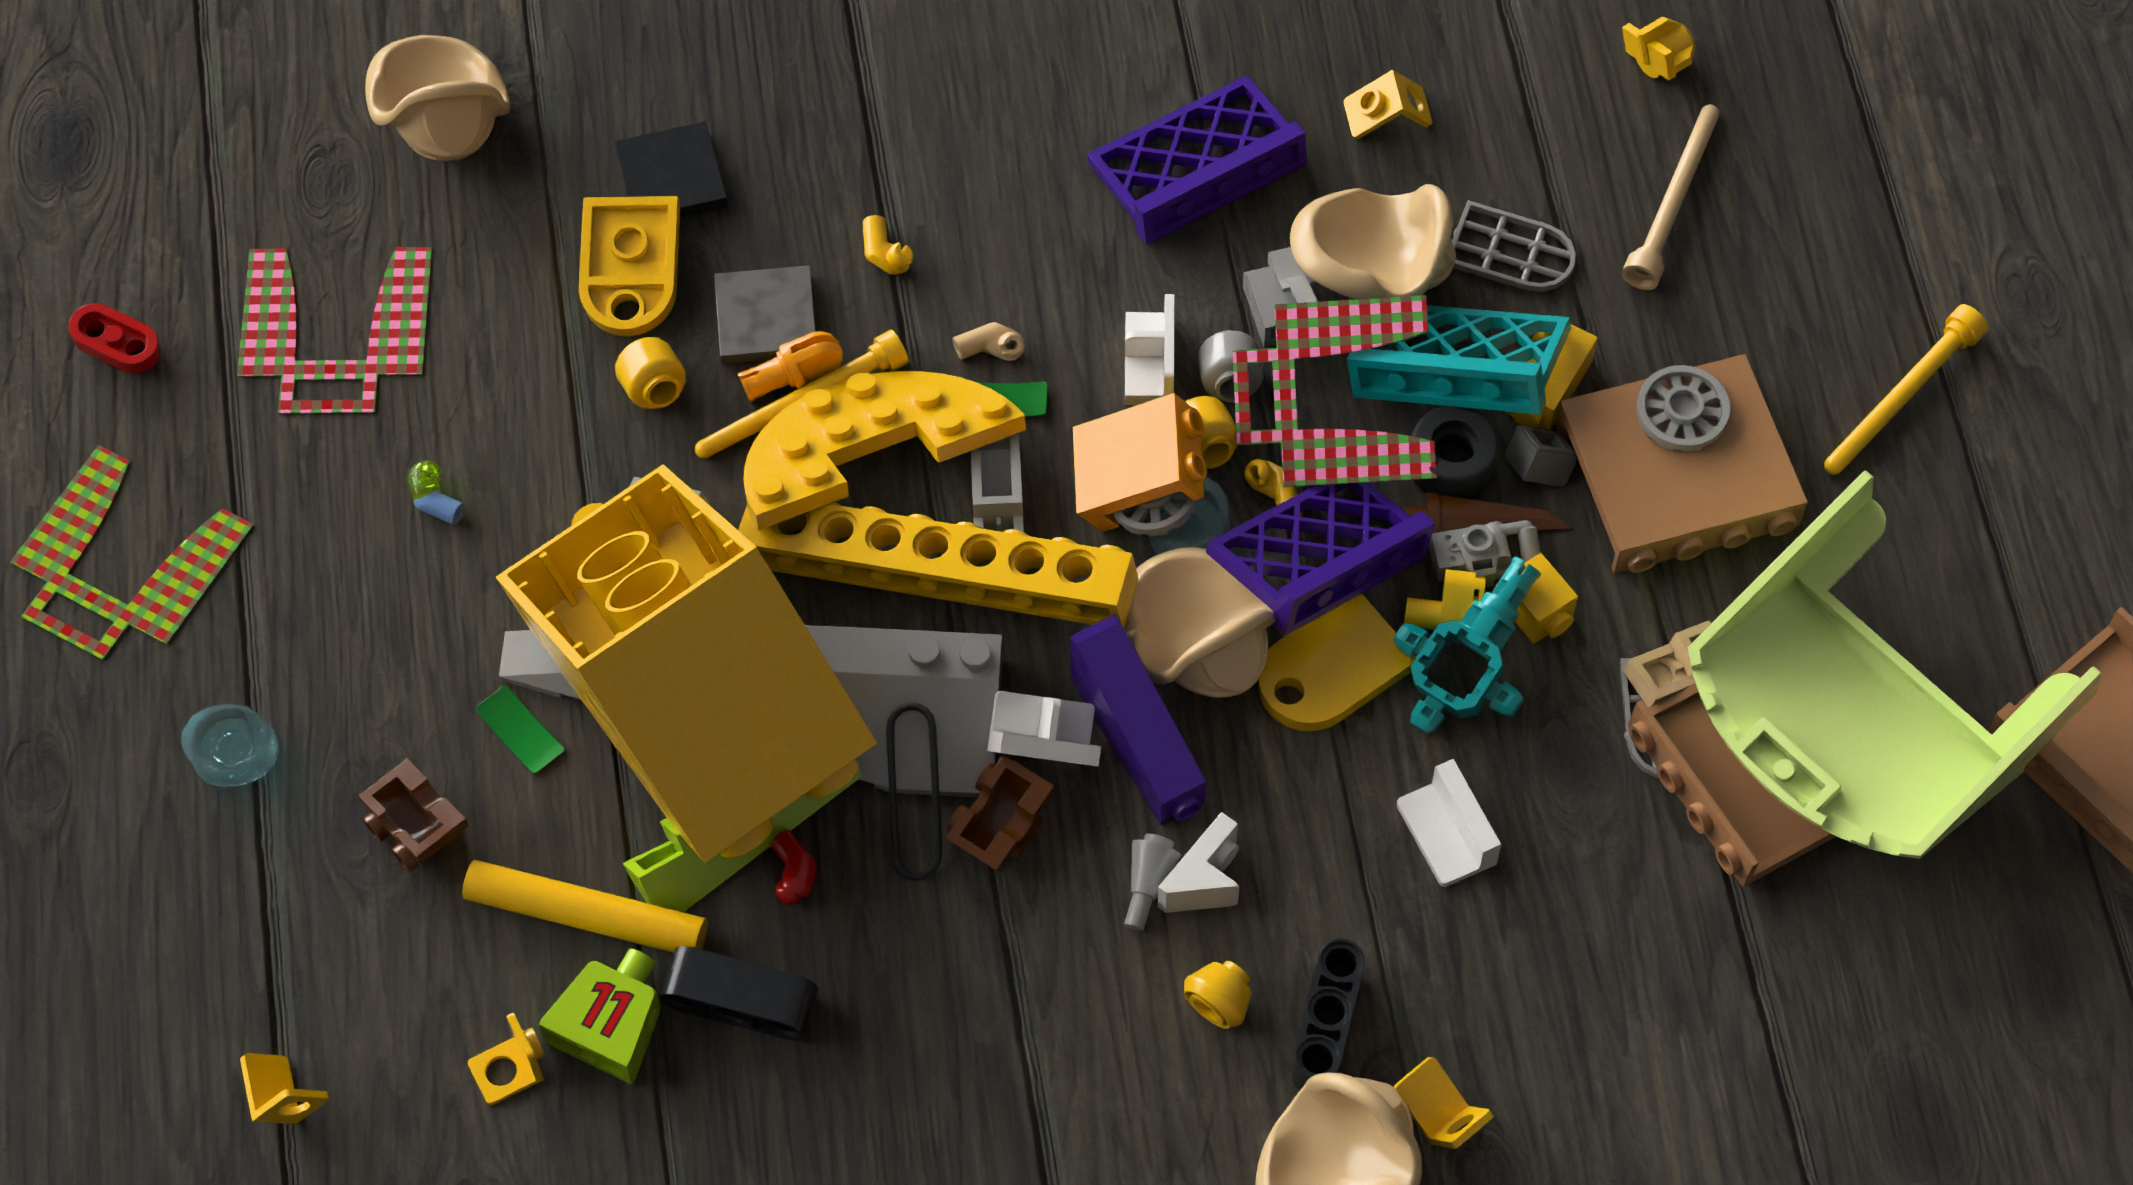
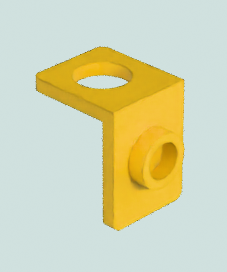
(1384, 101)
(522, 1050)
(272, 1090)
(1439, 1105)

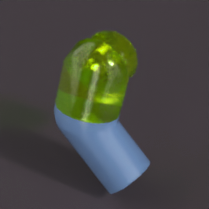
(427, 494)

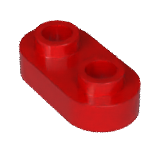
(118, 341)

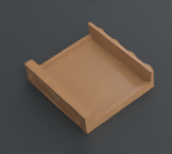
(1675, 502)
(2091, 757)
(1721, 798)

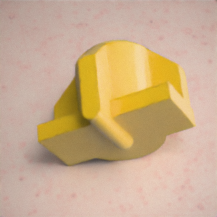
(1660, 47)

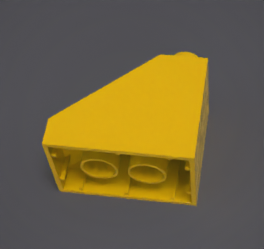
(691, 662)

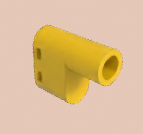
(1456, 600)

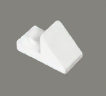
(1196, 878)

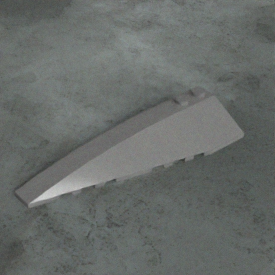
(880, 671)

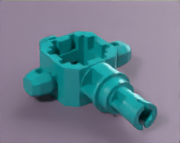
(1485, 631)

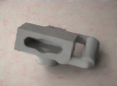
(1482, 549)

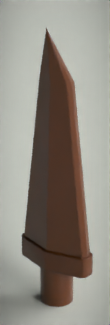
(1460, 513)

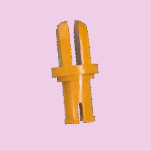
(795, 364)

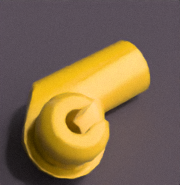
(882, 253)
(1268, 480)

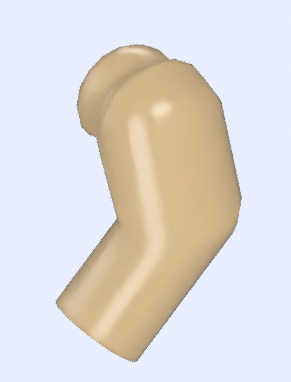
(991, 339)

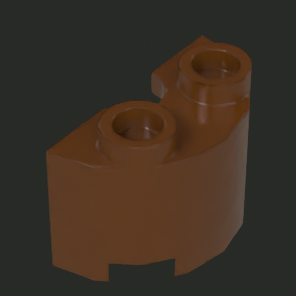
(410, 815)
(1003, 815)

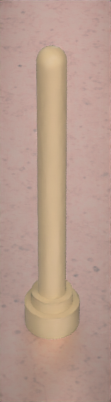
(1645, 265)

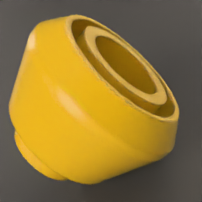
(1219, 993)

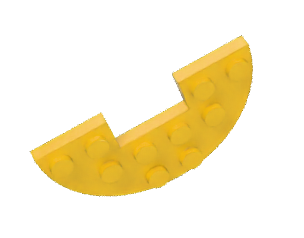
(798, 451)

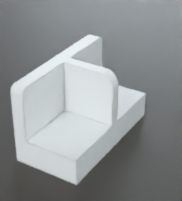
(1149, 354)
(1043, 728)

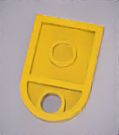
(629, 256)
(1335, 664)

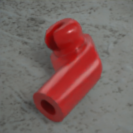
(798, 870)

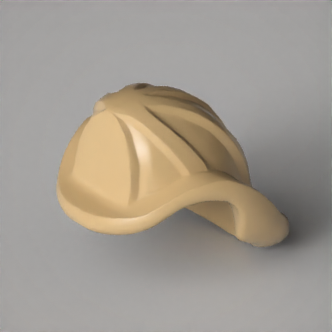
(436, 95)
(1376, 242)
(1197, 624)
(1342, 1135)

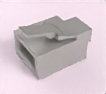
(1277, 284)

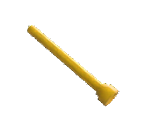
(1963, 329)
(884, 354)

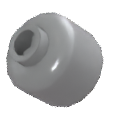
(1216, 364)

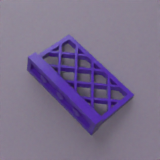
(1216, 179)
(1346, 569)

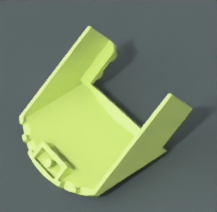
(1843, 718)

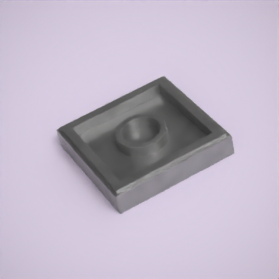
(762, 311)

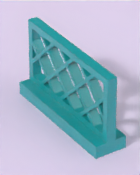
(1461, 376)

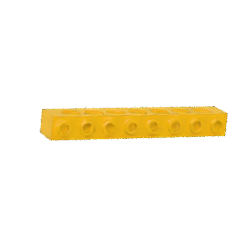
(956, 572)

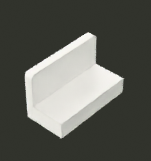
(1450, 826)

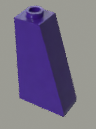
(1136, 720)

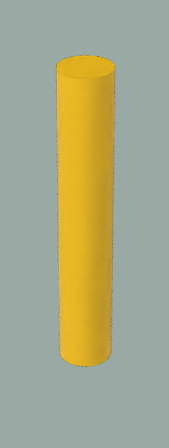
(582, 907)

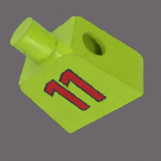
(606, 1016)

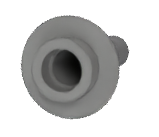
(1151, 864)

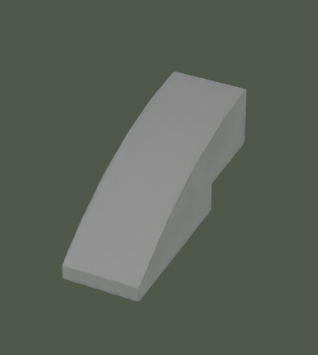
(997, 486)

